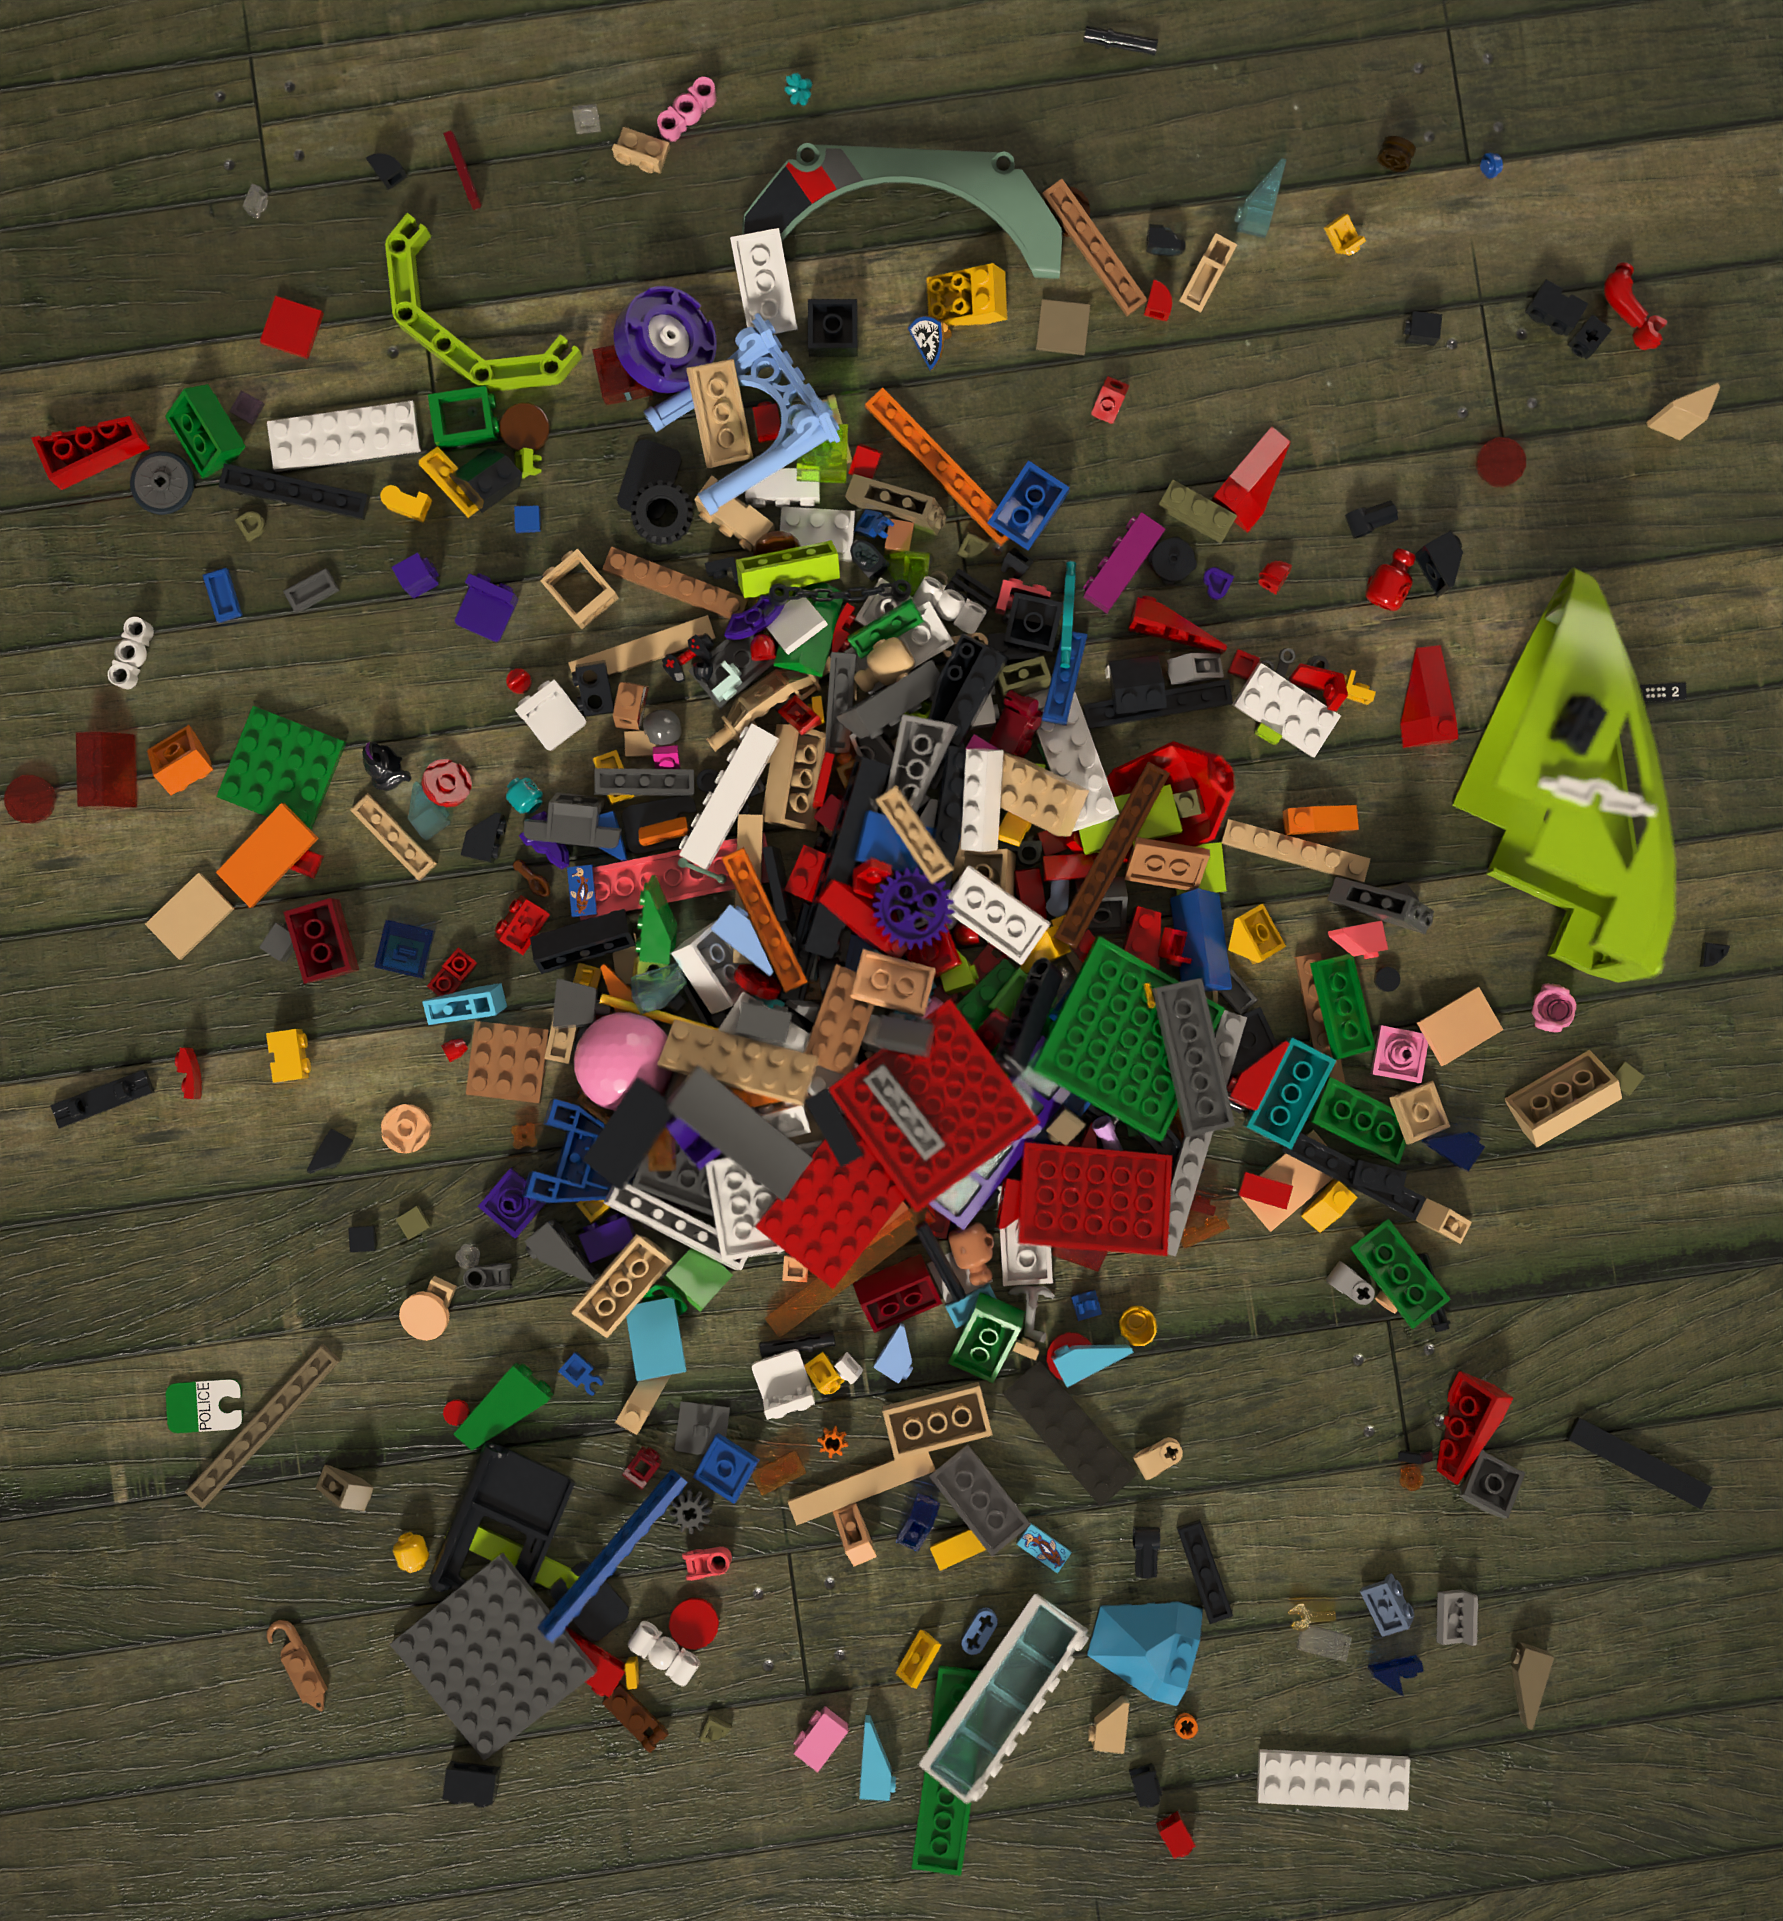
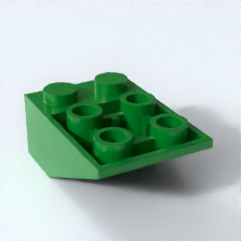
(656, 924)

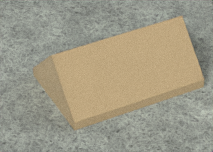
(1685, 413)

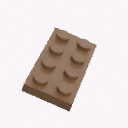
(839, 1024)

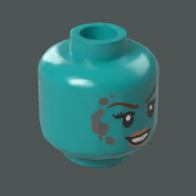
(524, 795)

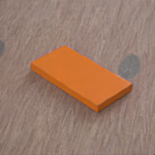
(267, 855)

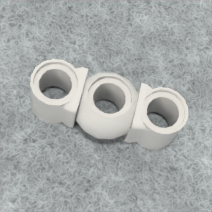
(950, 605)
(130, 641)
(663, 1653)

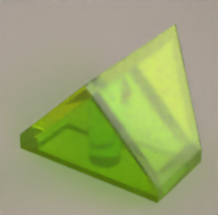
(909, 566)

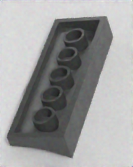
(738, 1132)

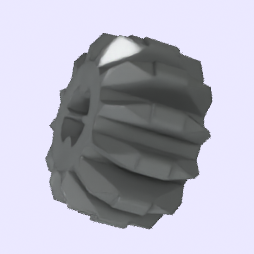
(696, 1519)

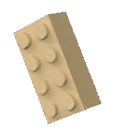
(1040, 795)
(936, 1420)

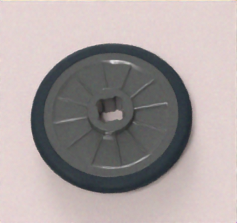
(151, 471)

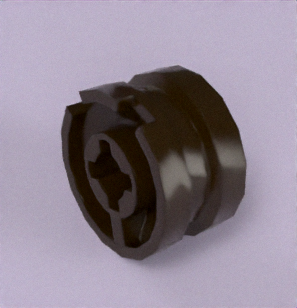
(1396, 153)

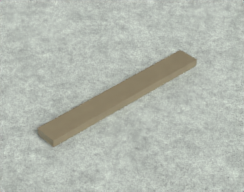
(262, 1426)

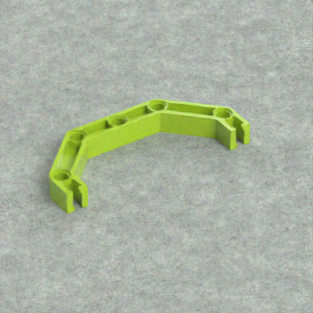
(504, 372)

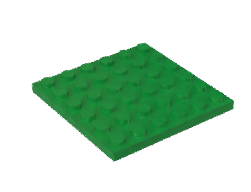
(1112, 1044)

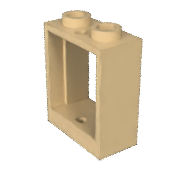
(596, 606)

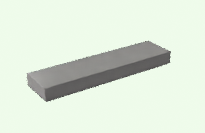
(904, 1112)

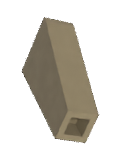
(897, 503)

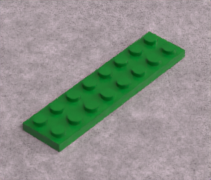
(942, 1814)

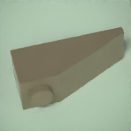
(1530, 1675)

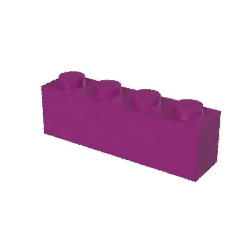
(1123, 563)

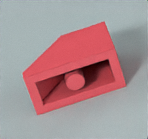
(1361, 939)

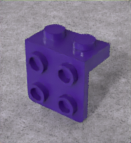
(486, 607)
(692, 1143)

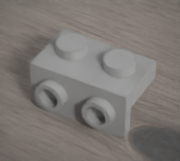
(1457, 1617)

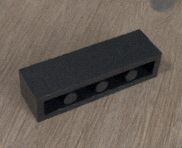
(582, 941)

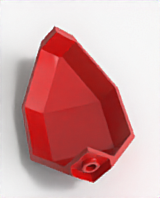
(1188, 771)

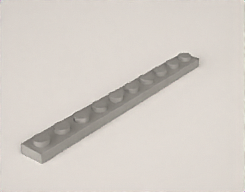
(1194, 1148)

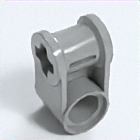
(1348, 1282)

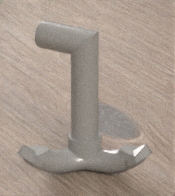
(1032, 1303)

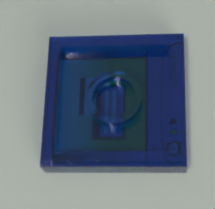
(404, 949)

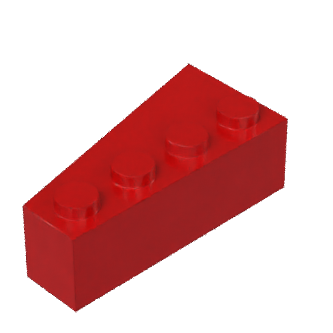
(89, 450)
(1144, 936)

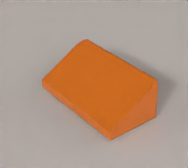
(663, 831)

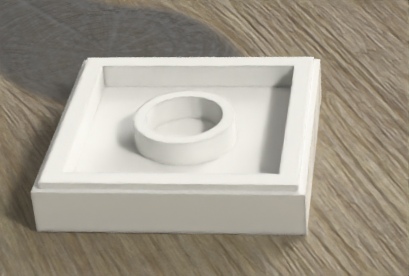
(796, 624)

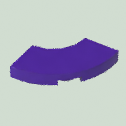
(753, 620)

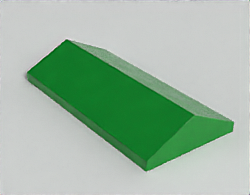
(813, 654)
(1359, 1120)
(1400, 1273)

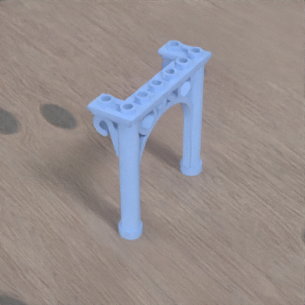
(808, 429)

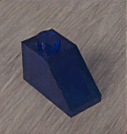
(1457, 1147)
(918, 1522)

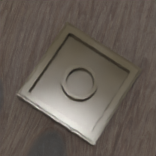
(1063, 327)

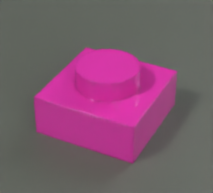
(666, 757)

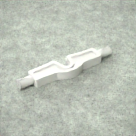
(1610, 798)

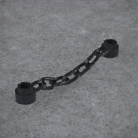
(894, 592)

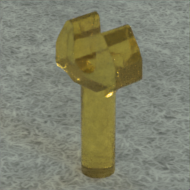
(1307, 1617)

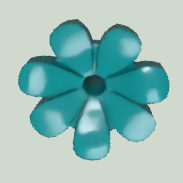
(798, 88)

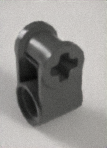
(494, 1277)

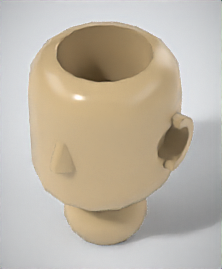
(886, 664)

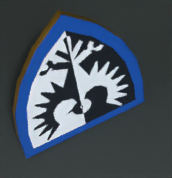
(929, 337)

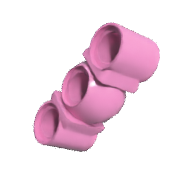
(682, 119)

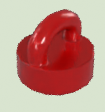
(518, 681)

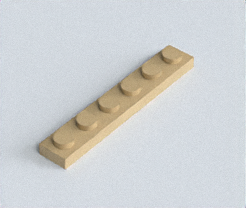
(1295, 851)

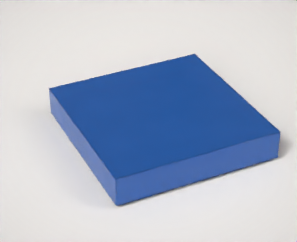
(726, 1468)

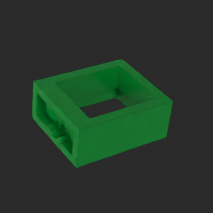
(441, 438)

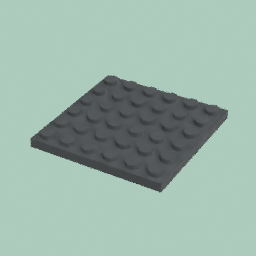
(490, 1660)

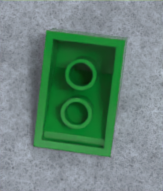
(987, 1338)

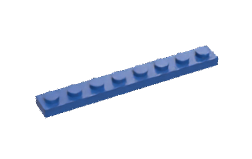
(608, 1559)

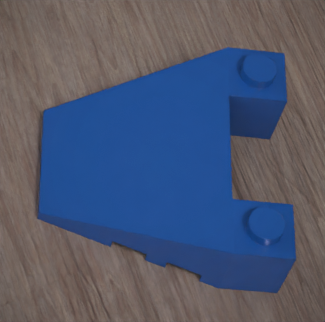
(573, 1177)

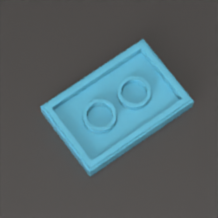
(656, 1339)

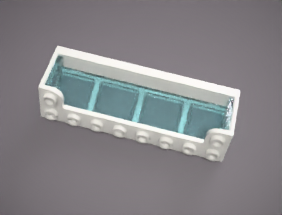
(1004, 1699)

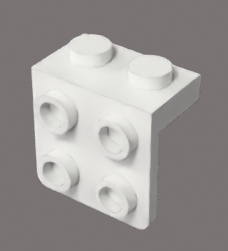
(550, 715)
(783, 1384)

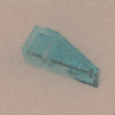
(1258, 208)

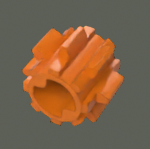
(831, 1448)

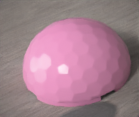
(616, 1054)

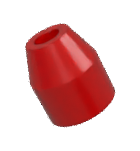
(454, 1049)

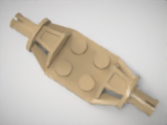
(761, 697)

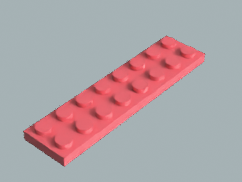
(621, 883)

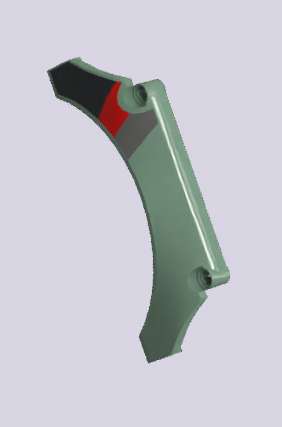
(971, 175)

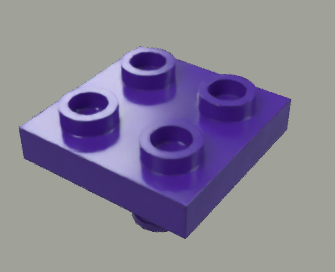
(508, 1206)

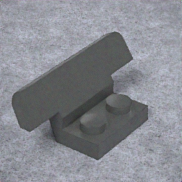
(573, 821)

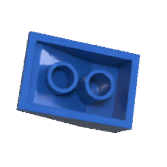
(1029, 505)

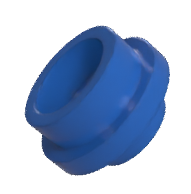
(1491, 165)

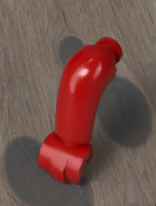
(1621, 298)

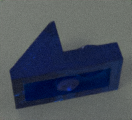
(1391, 1671)

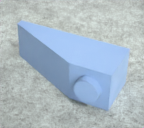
(739, 934)

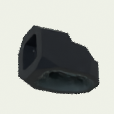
(1164, 241)
(868, 559)

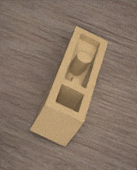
(641, 1403)

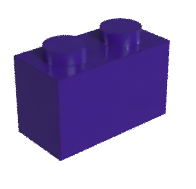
(416, 575)
(607, 1238)

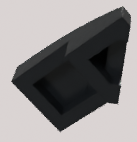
(330, 1151)

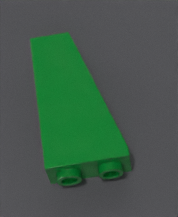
(505, 1404)

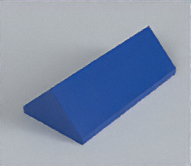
(1205, 943)

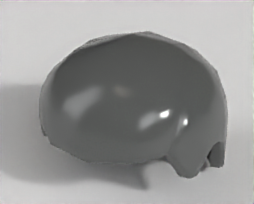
(662, 727)

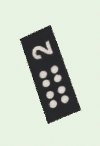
(1663, 692)

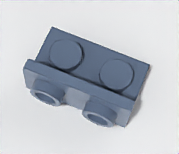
(1388, 1606)

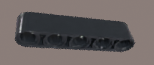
(1028, 1017)

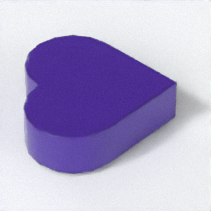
(1217, 582)

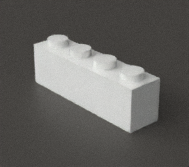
(981, 799)

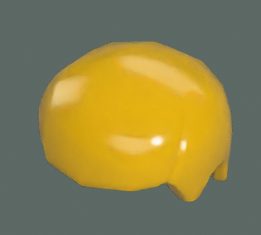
(1138, 1325)

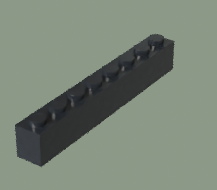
(862, 790)

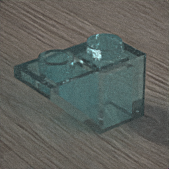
(426, 815)

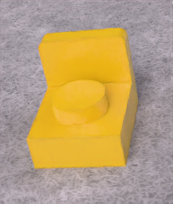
(1359, 691)
(823, 1374)

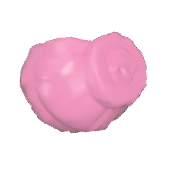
(1553, 1008)

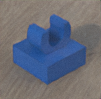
(1086, 1305)

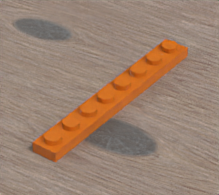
(935, 460)

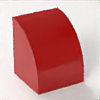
(1159, 302)
(865, 461)

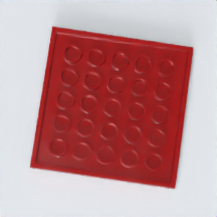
(958, 1094)

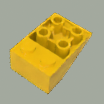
(968, 296)

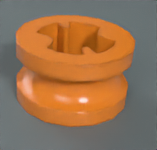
(1194, 1727)

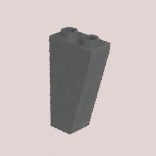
(1381, 904)

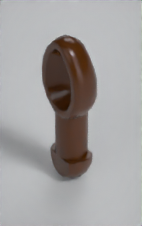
(536, 882)

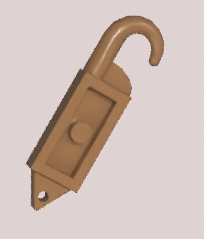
(300, 1666)

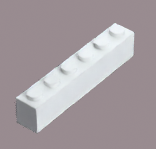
(729, 796)
(669, 1222)

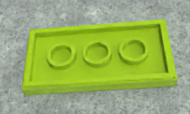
(1160, 822)

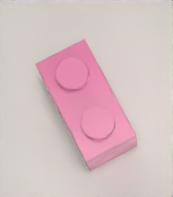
(820, 1738)

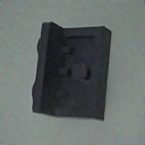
(1579, 723)

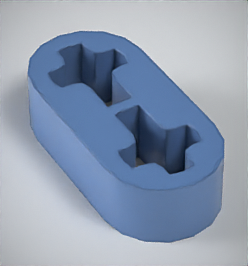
(984, 1634)

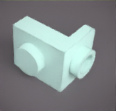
(727, 687)

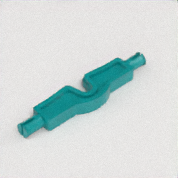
(1068, 614)

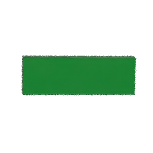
(887, 626)

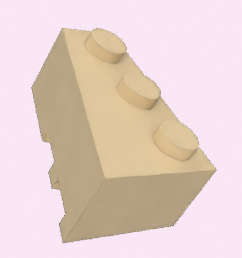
(737, 519)

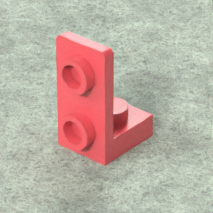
(1014, 585)

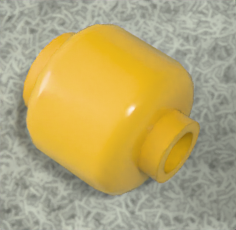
(411, 1552)

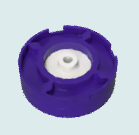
(662, 337)

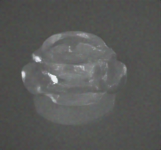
(467, 1250)

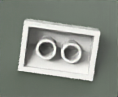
(709, 968)

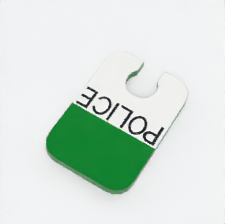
(197, 1406)

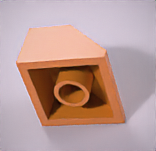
(179, 760)

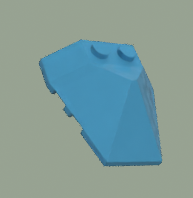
(1149, 1646)

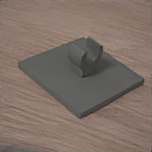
(699, 1425)

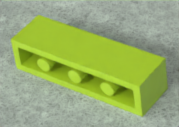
(788, 567)

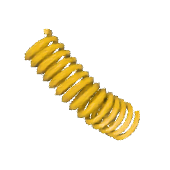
(1150, 999)

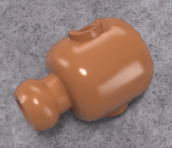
(972, 1250)

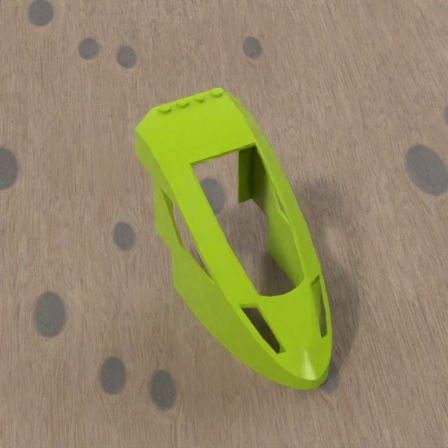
(1623, 893)

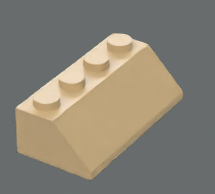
(794, 778)
(1564, 1098)
(622, 1285)

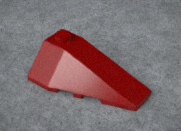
(1252, 482)
(1163, 623)
(857, 914)

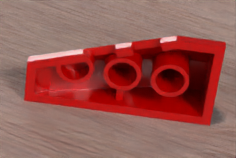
(1428, 706)
(1472, 1418)

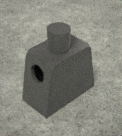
(576, 1005)

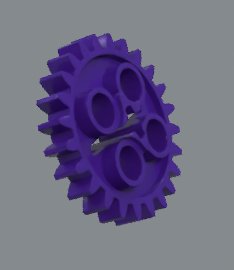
(905, 930)

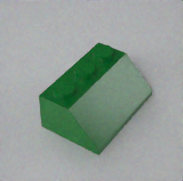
(204, 429)

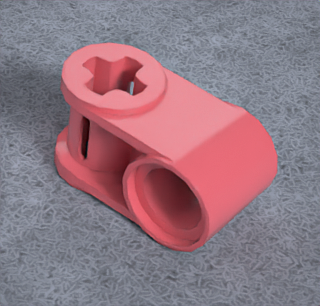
(701, 1562)

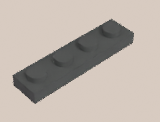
(839, 700)
(644, 782)

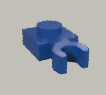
(873, 523)
(578, 1370)

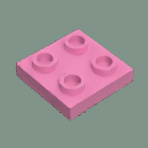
(1399, 1054)

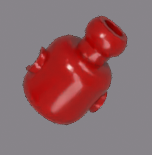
(1391, 582)

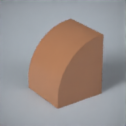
(899, 537)

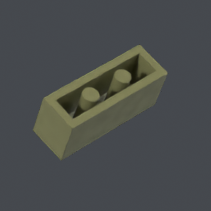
(1197, 511)

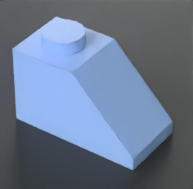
(895, 1357)

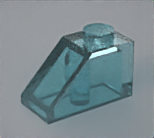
(657, 987)

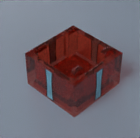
(614, 380)

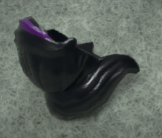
(383, 766)

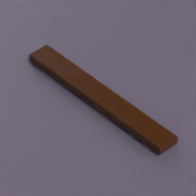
(1111, 855)

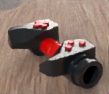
(699, 646)

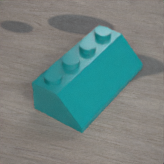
(1291, 1094)

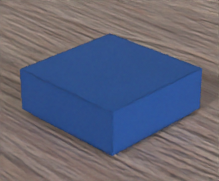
(527, 519)

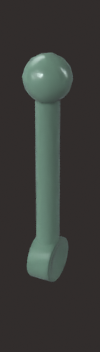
(683, 863)

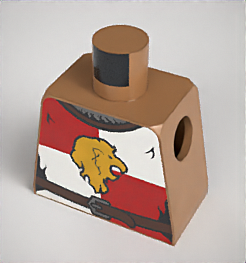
(630, 706)

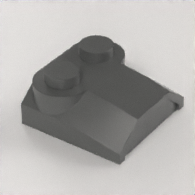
(1492, 1485)

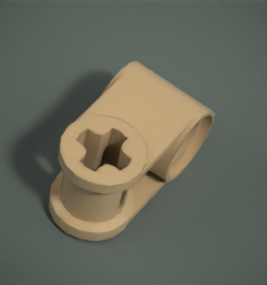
(1156, 1459)

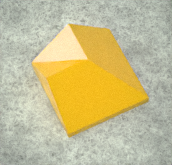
(1255, 935)

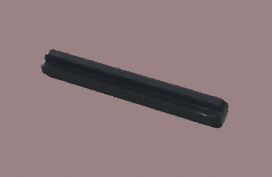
(940, 1261)

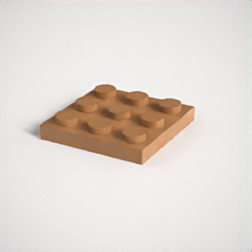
(507, 1062)

